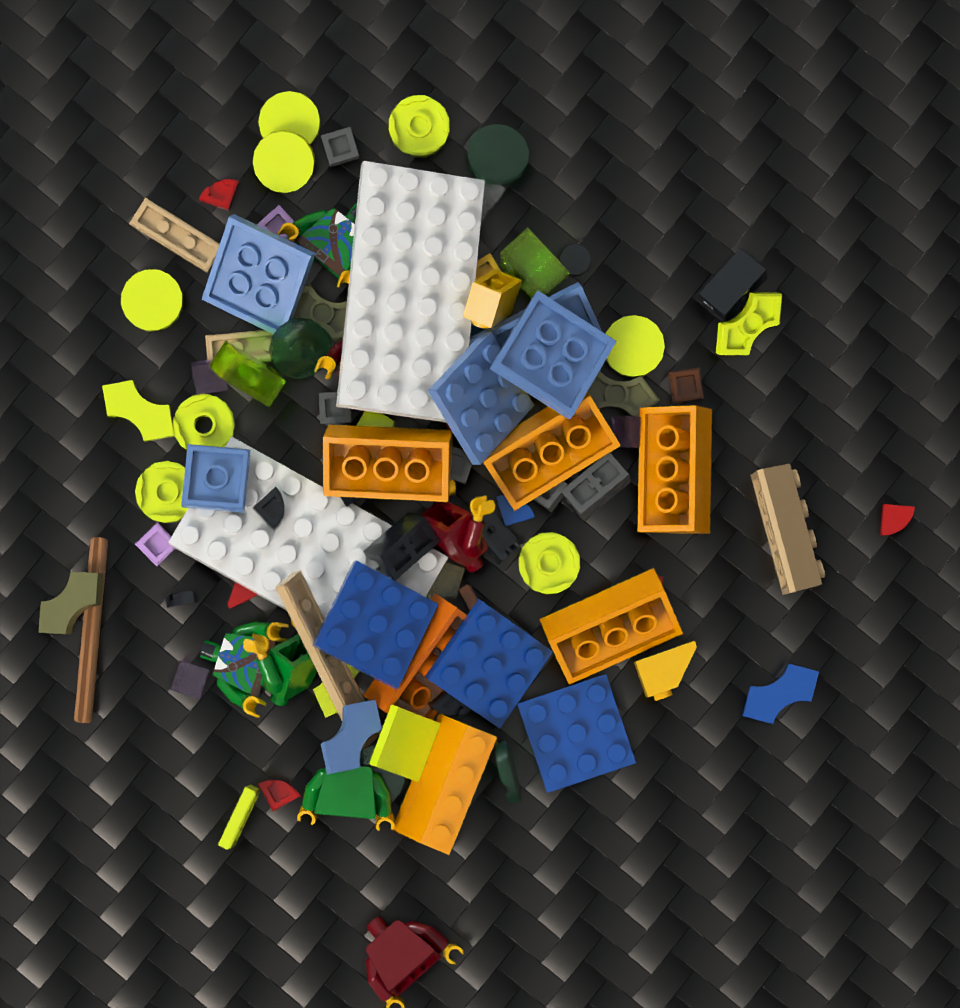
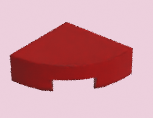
(220, 193)
(895, 518)
(278, 793)

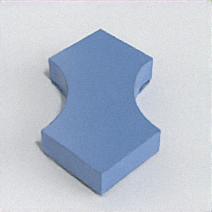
(344, 749)

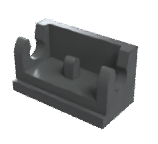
(596, 486)

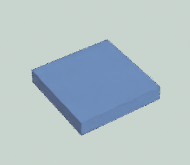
(215, 478)

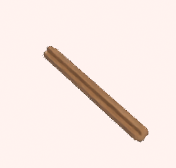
(90, 638)

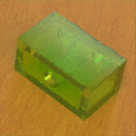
(533, 264)
(247, 373)

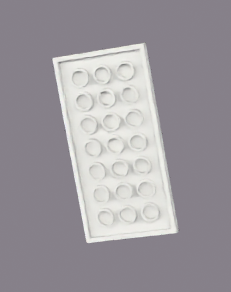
(408, 287)
(314, 537)

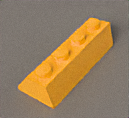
(548, 451)
(387, 462)
(675, 470)
(611, 626)
(441, 798)

